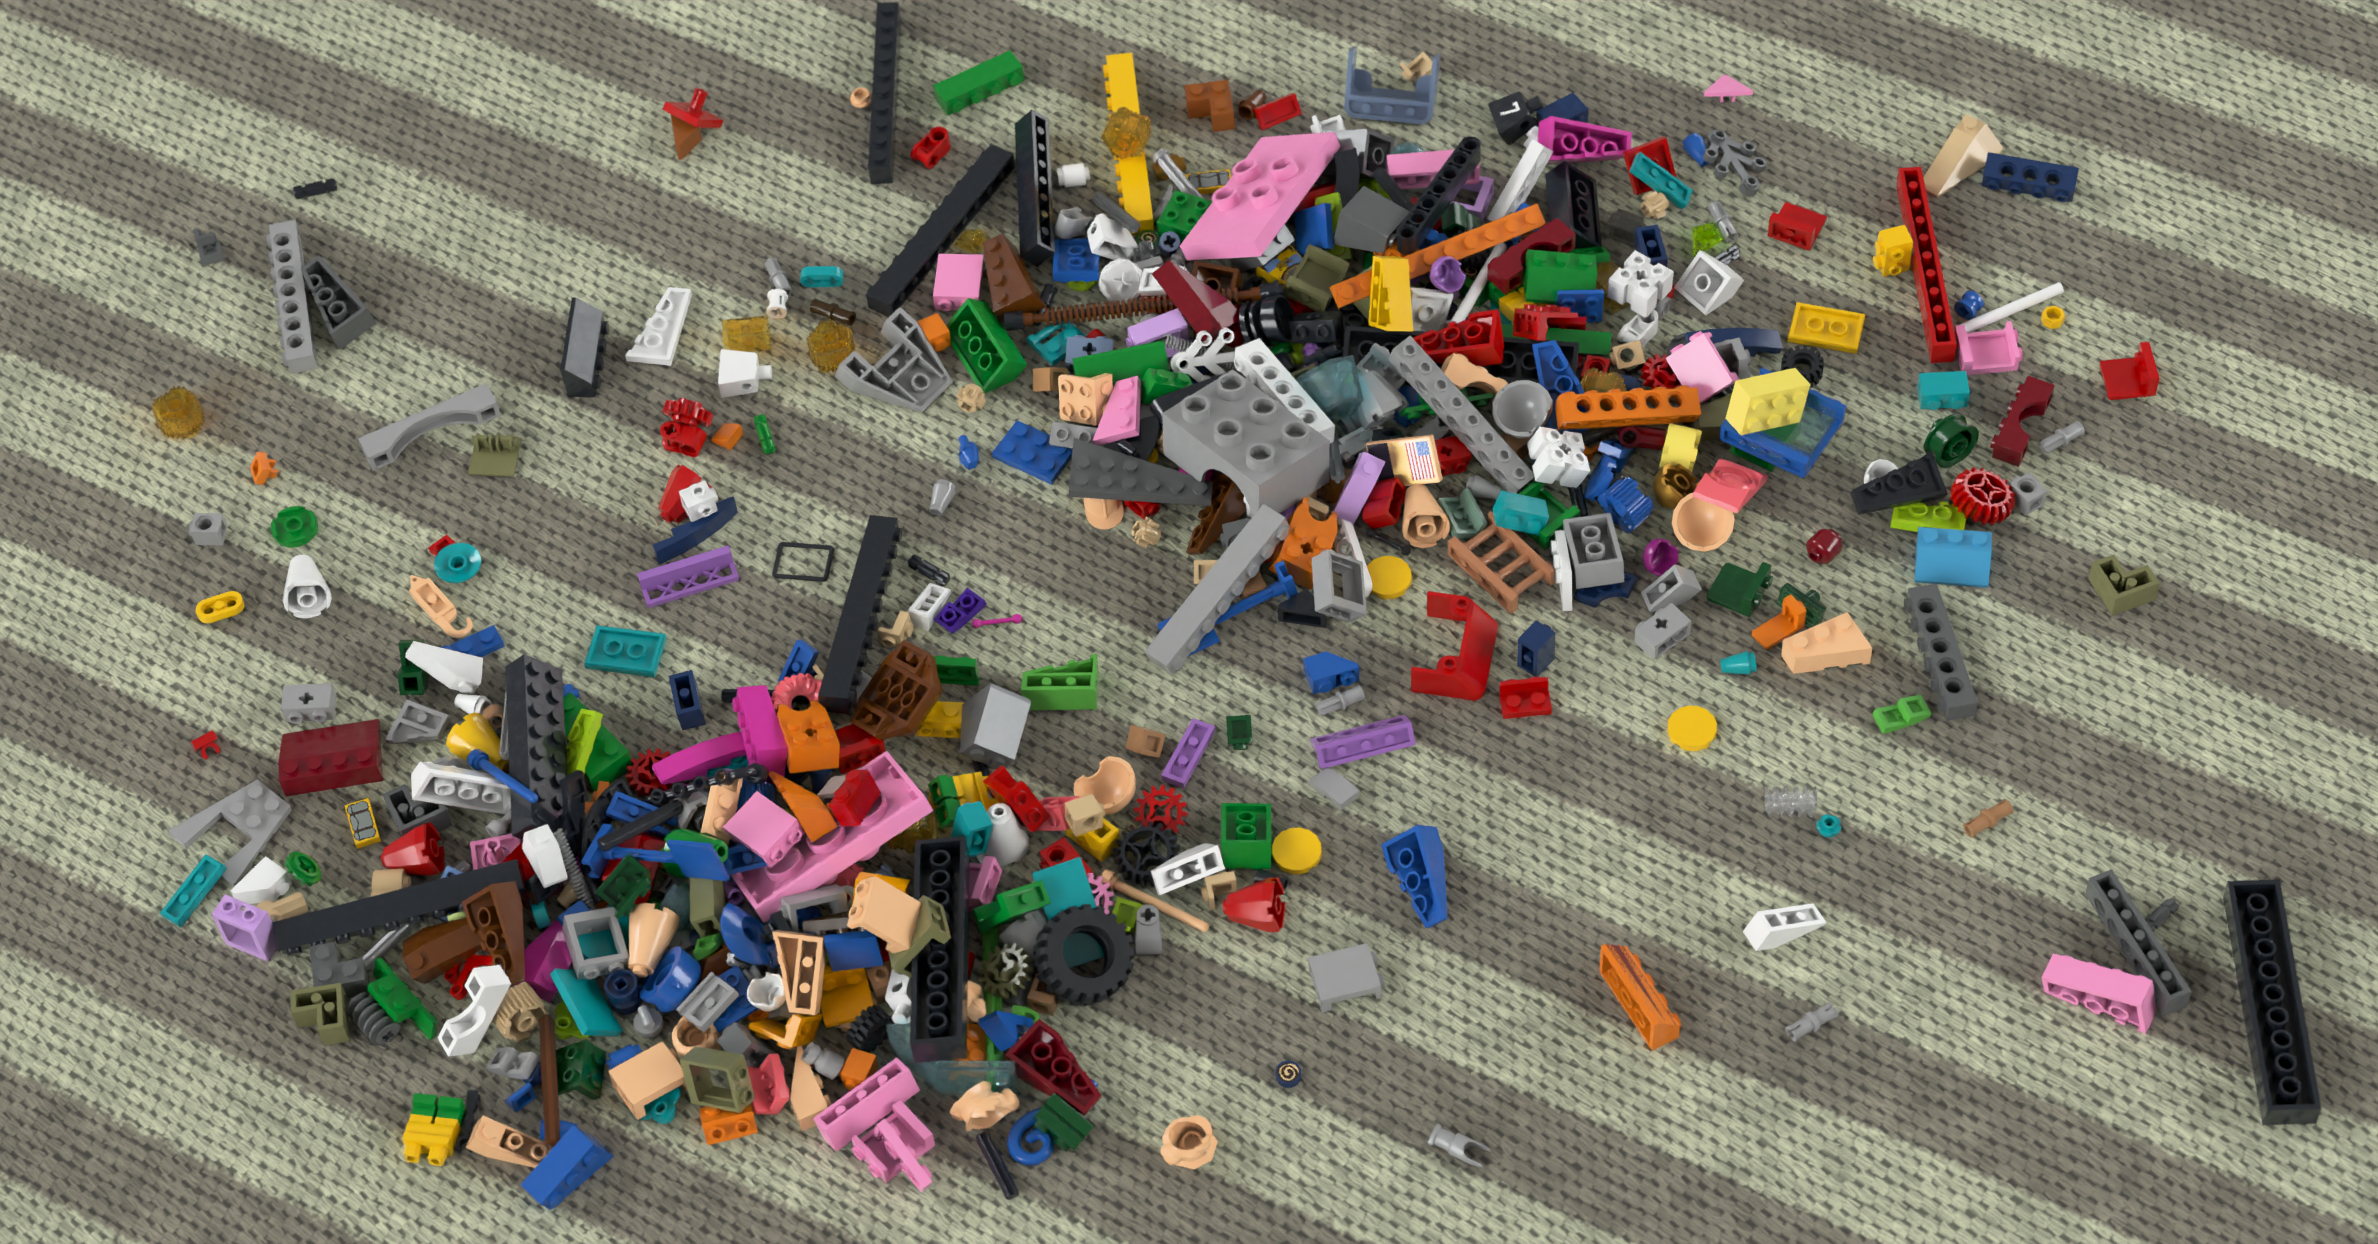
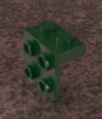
(1740, 588)
(625, 884)
(580, 1069)

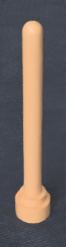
(1111, 878)

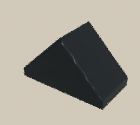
(1301, 610)

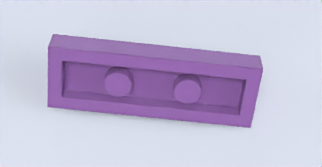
(1188, 753)

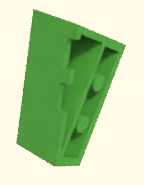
(1063, 687)

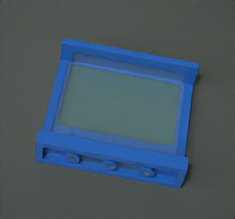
(1793, 445)

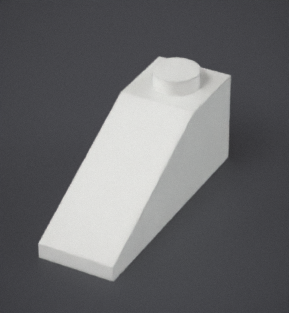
(450, 667)
(1187, 867)
(1778, 926)

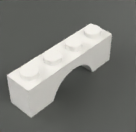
(464, 1032)

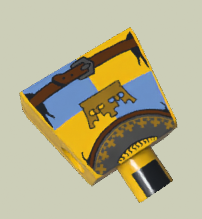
(1280, 266)

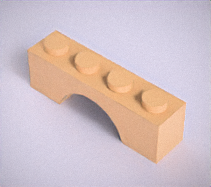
(1466, 374)

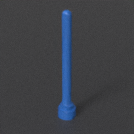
(480, 761)

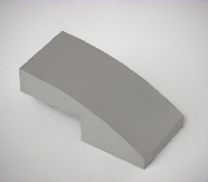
(1335, 787)
(513, 1064)

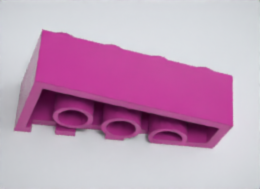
(1582, 141)
(760, 729)

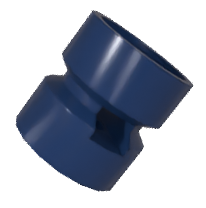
(623, 992)

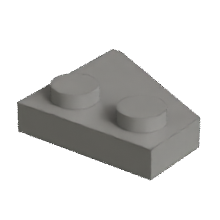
(417, 724)

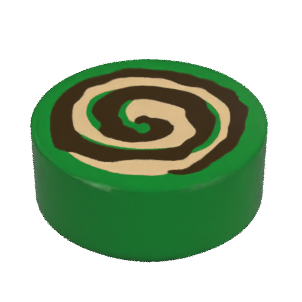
(1149, 235)

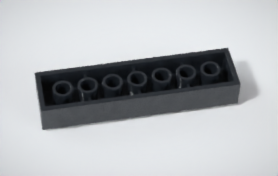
(535, 742)

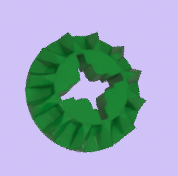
(303, 868)

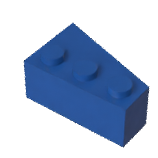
(566, 1167)

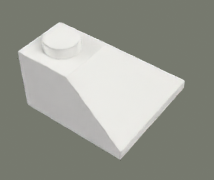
(1708, 283)

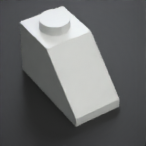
(544, 855)
(262, 883)

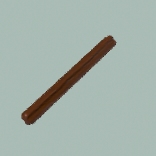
(549, 1080)

